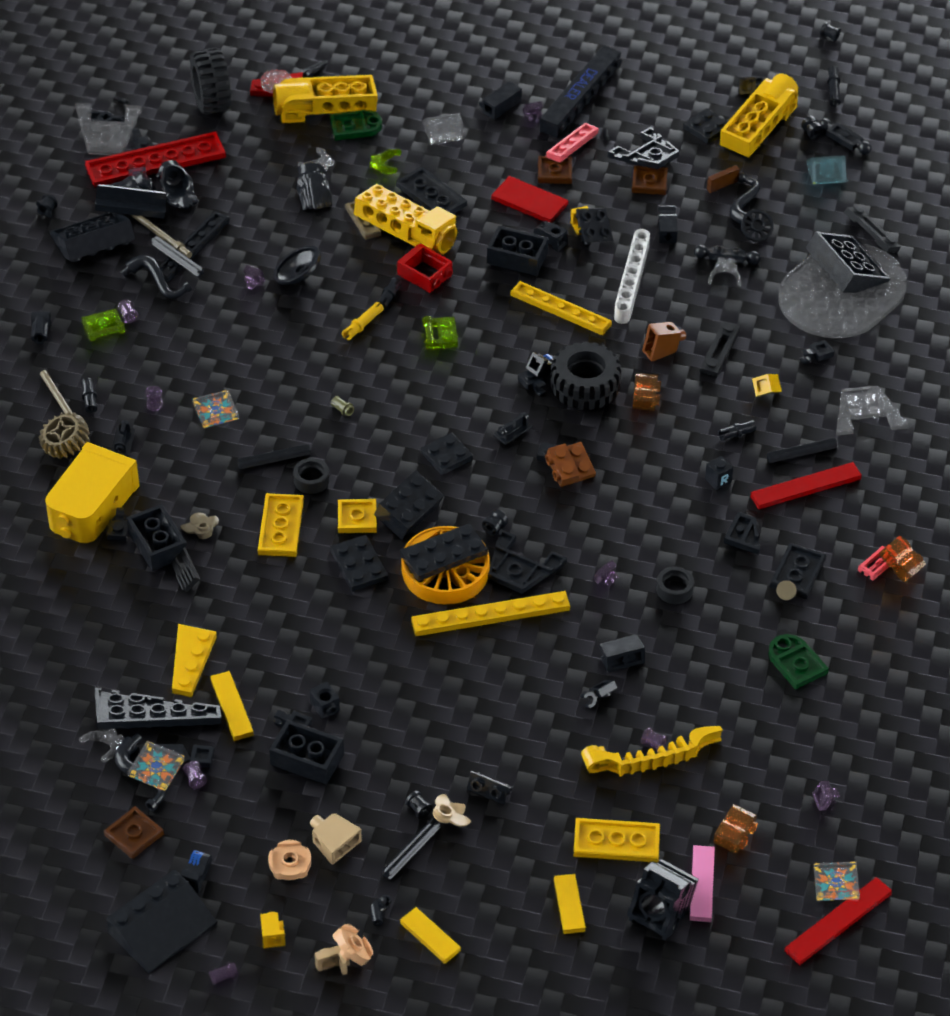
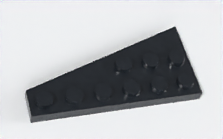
(149, 711)

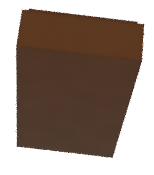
(723, 179)

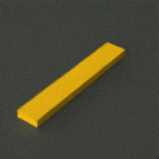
(561, 308)

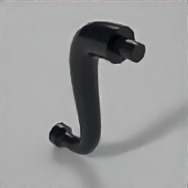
(737, 206)
(144, 261)
(122, 759)

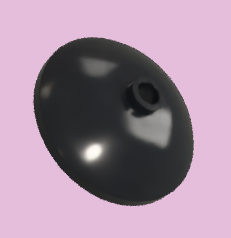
(297, 265)

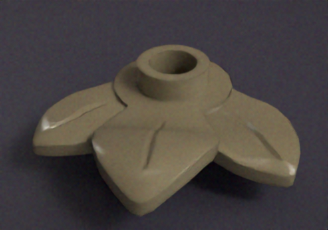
(200, 525)

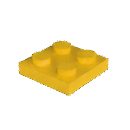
(357, 516)

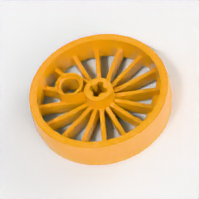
(449, 596)

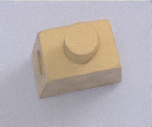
(335, 836)

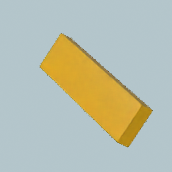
(231, 706)

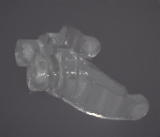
(325, 160)
(725, 265)
(109, 737)

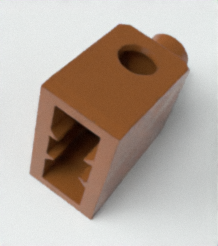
(662, 340)

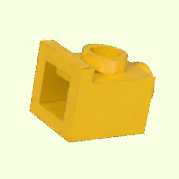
(272, 930)

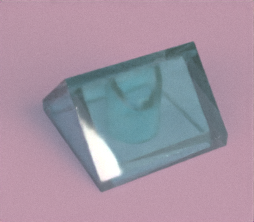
(827, 169)

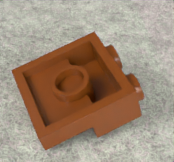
(569, 463)

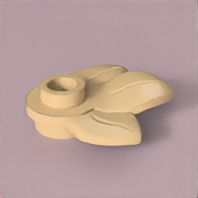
(450, 812)

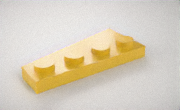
(191, 655)

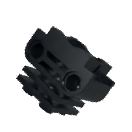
(662, 897)

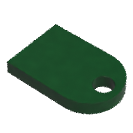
(355, 124)
(797, 661)

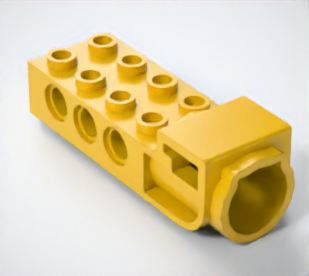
(323, 95)
(760, 114)
(406, 219)

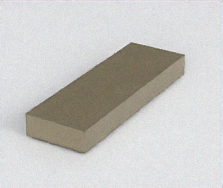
(367, 230)

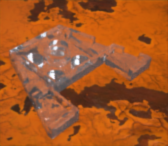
(106, 136)
(866, 403)

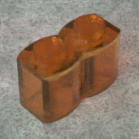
(645, 391)
(902, 558)
(735, 828)

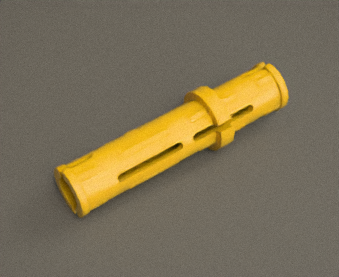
(358, 325)

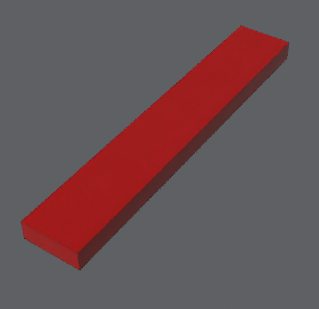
(805, 485)
(837, 921)

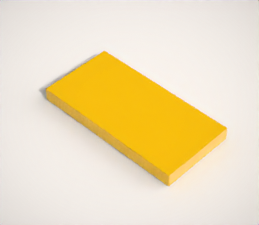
(280, 525)
(617, 840)

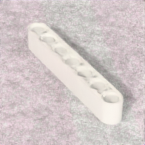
(632, 276)

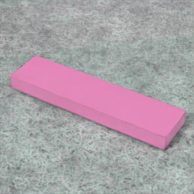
(704, 871)

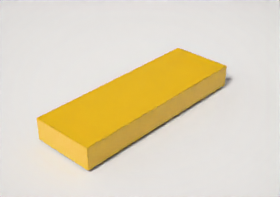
(569, 904)
(430, 935)

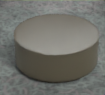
(786, 590)

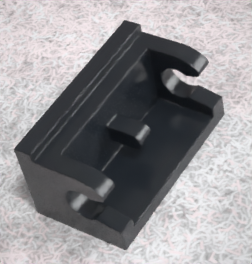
(622, 653)

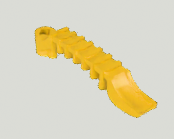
(599, 760)

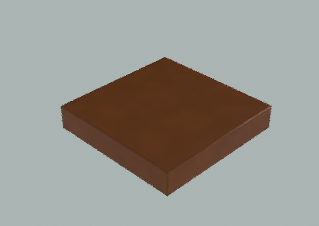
(554, 172)
(649, 180)
(133, 832)

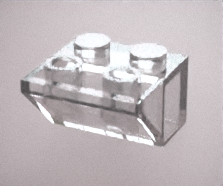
(444, 128)

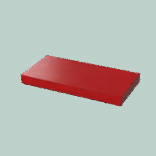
(529, 199)

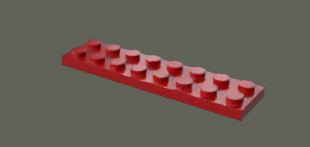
(184, 151)

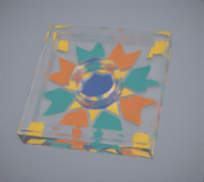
(215, 408)
(156, 765)
(836, 881)

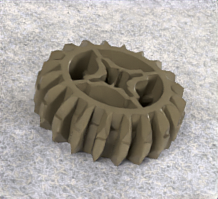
(64, 435)

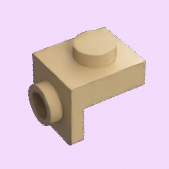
(329, 958)

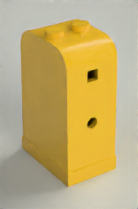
(90, 493)

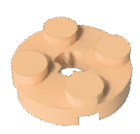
(293, 870)
(352, 945)

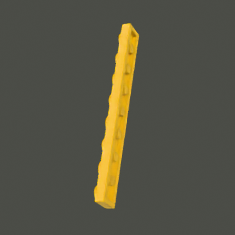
(490, 613)

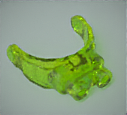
(378, 160)

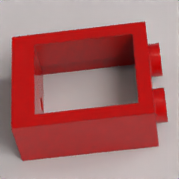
(421, 253)

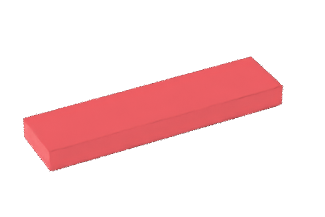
(572, 142)

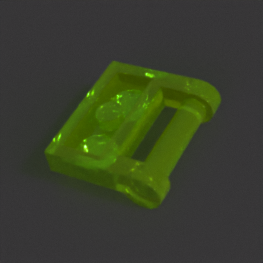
(103, 324)
(446, 332)

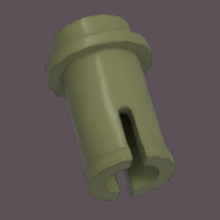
(346, 408)

